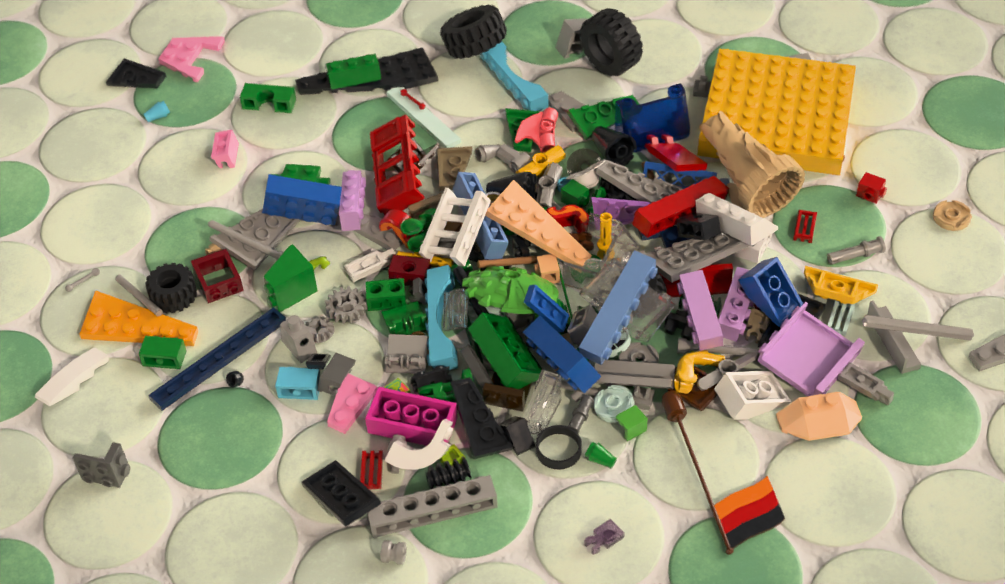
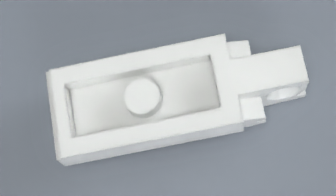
(369, 264)

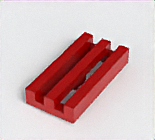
(804, 236)
(372, 456)

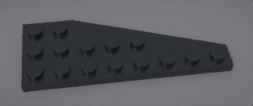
(398, 70)

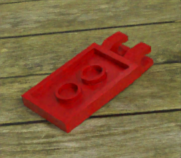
(674, 154)

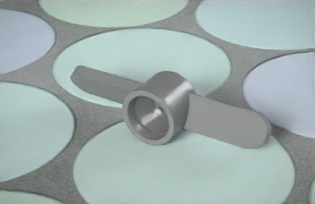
(725, 365)

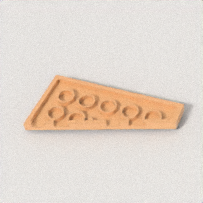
(525, 217)

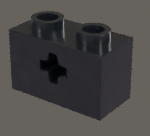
(698, 226)

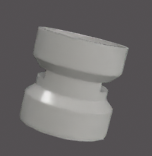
(393, 552)

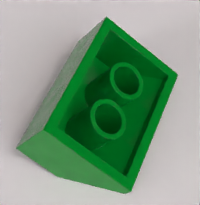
(353, 71)

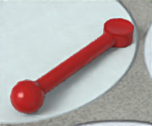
(404, 93)

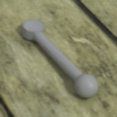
(95, 272)

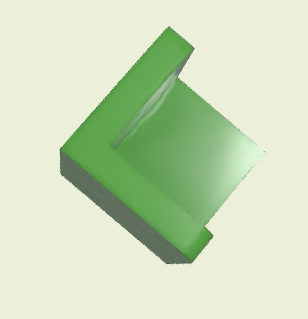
(633, 422)

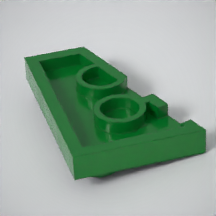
(514, 119)

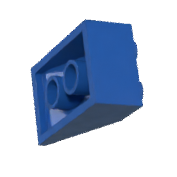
(771, 290)

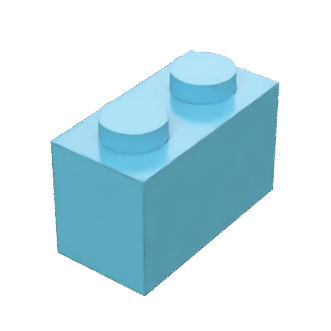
(298, 383)

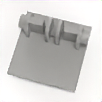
(406, 353)

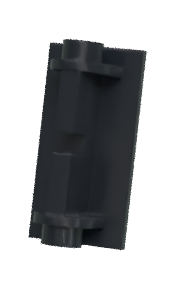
(438, 374)

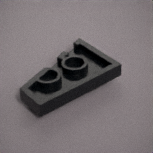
(135, 75)

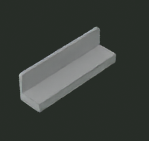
(895, 342)
(636, 373)

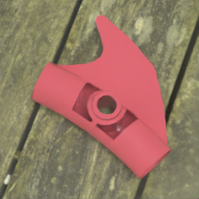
(539, 129)

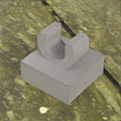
(643, 397)

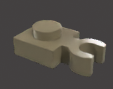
(756, 324)

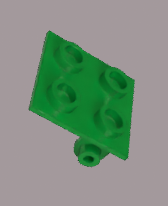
(405, 319)

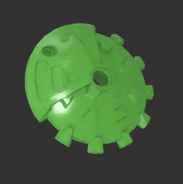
(506, 288)

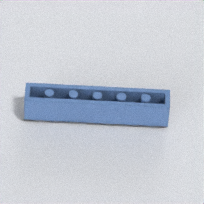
(491, 236)
(618, 307)

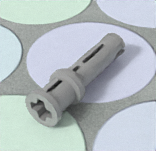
(864, 249)

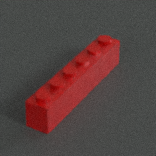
(664, 212)

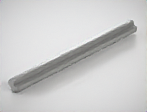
(917, 327)

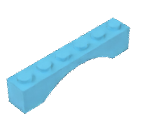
(529, 94)
(441, 349)

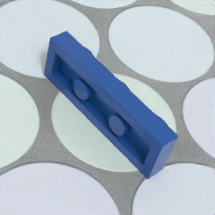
(546, 308)

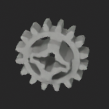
(346, 305)

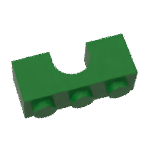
(255, 95)

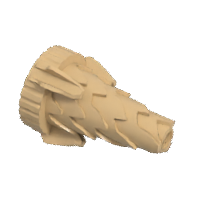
(760, 177)

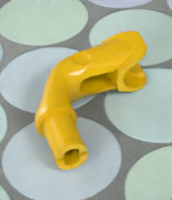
(685, 374)

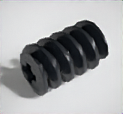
(448, 473)

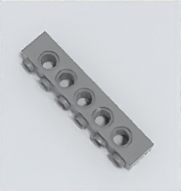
(443, 508)

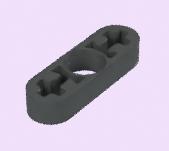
(476, 365)

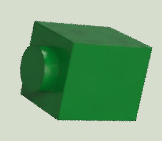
(575, 194)

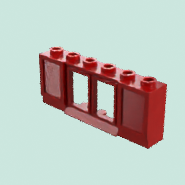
(401, 189)

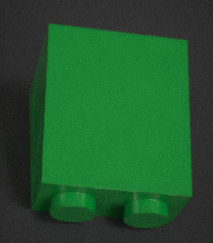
(289, 280)

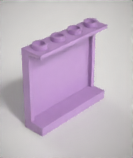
(808, 353)

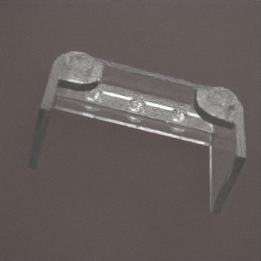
(622, 246)

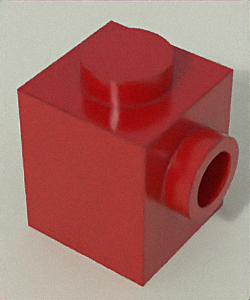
(871, 188)

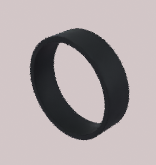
(562, 464)

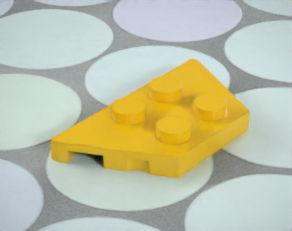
(837, 286)

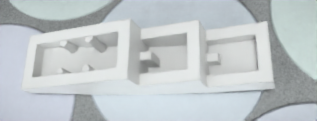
(68, 379)

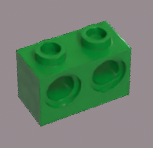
(385, 294)

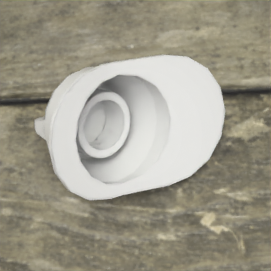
(587, 176)

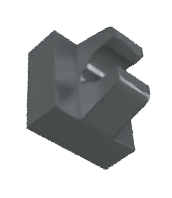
(702, 87)
(418, 291)

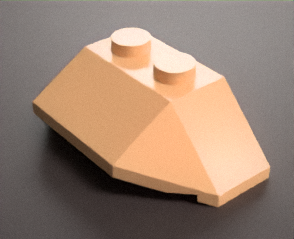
(820, 416)

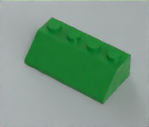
(505, 350)

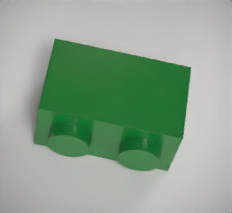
(162, 352)

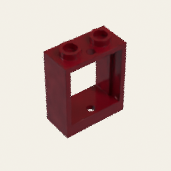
(213, 263)

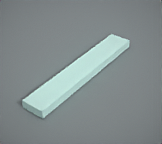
(425, 119)

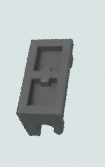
(335, 373)

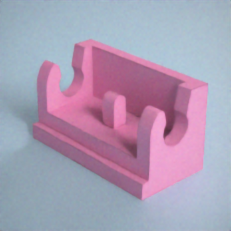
(225, 148)

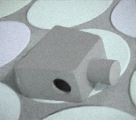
(295, 332)

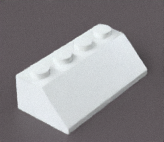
(735, 220)

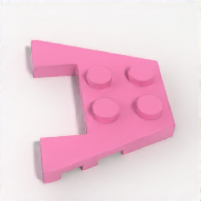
(183, 51)

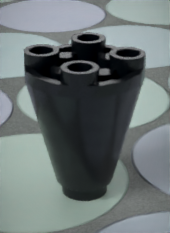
(524, 179)

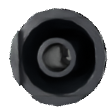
(614, 145)

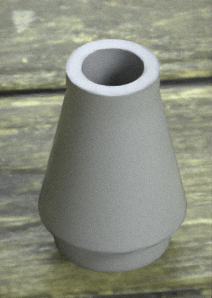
(486, 152)

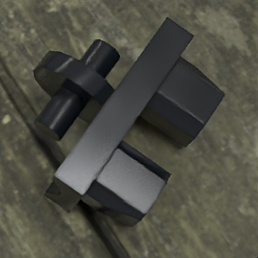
(679, 321)

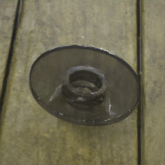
(581, 157)

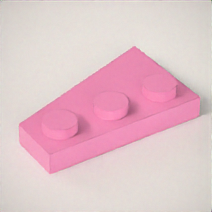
(350, 402)

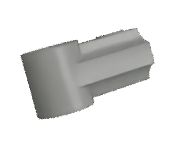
(513, 158)

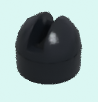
(234, 379)

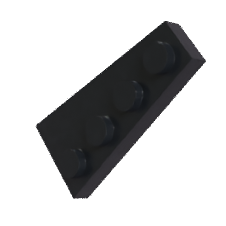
(480, 427)

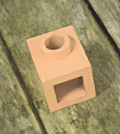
(548, 268)

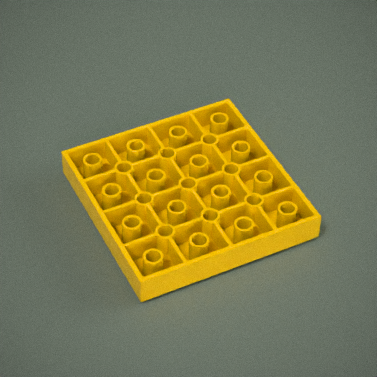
(785, 104)

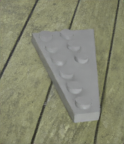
(636, 184)

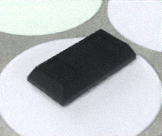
(318, 361)

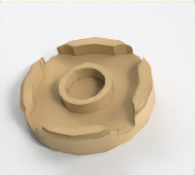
(952, 215)

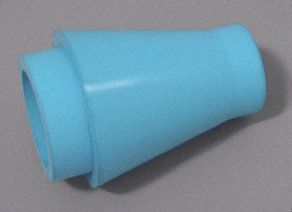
(157, 111)

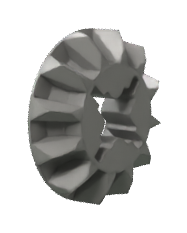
(325, 332)

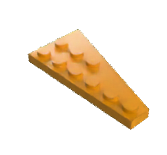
(125, 322)

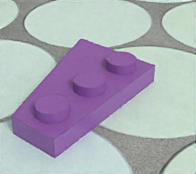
(619, 209)

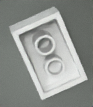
(750, 393)

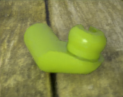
(322, 261)

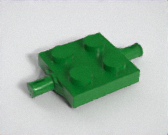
(304, 172)

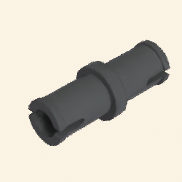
(580, 413)

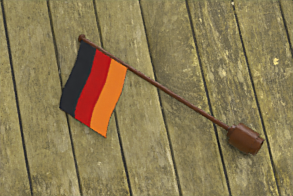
(741, 513)

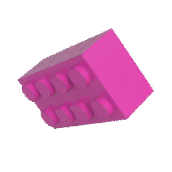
(408, 415)

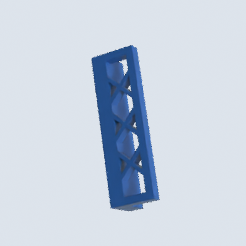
(658, 167)

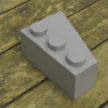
(569, 37)

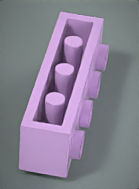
(352, 200)
(700, 309)
(735, 309)

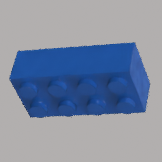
(302, 200)
(561, 355)

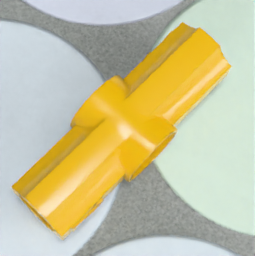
(541, 160)

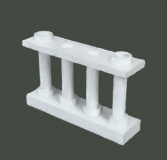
(465, 237)

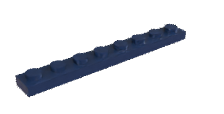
(216, 359)

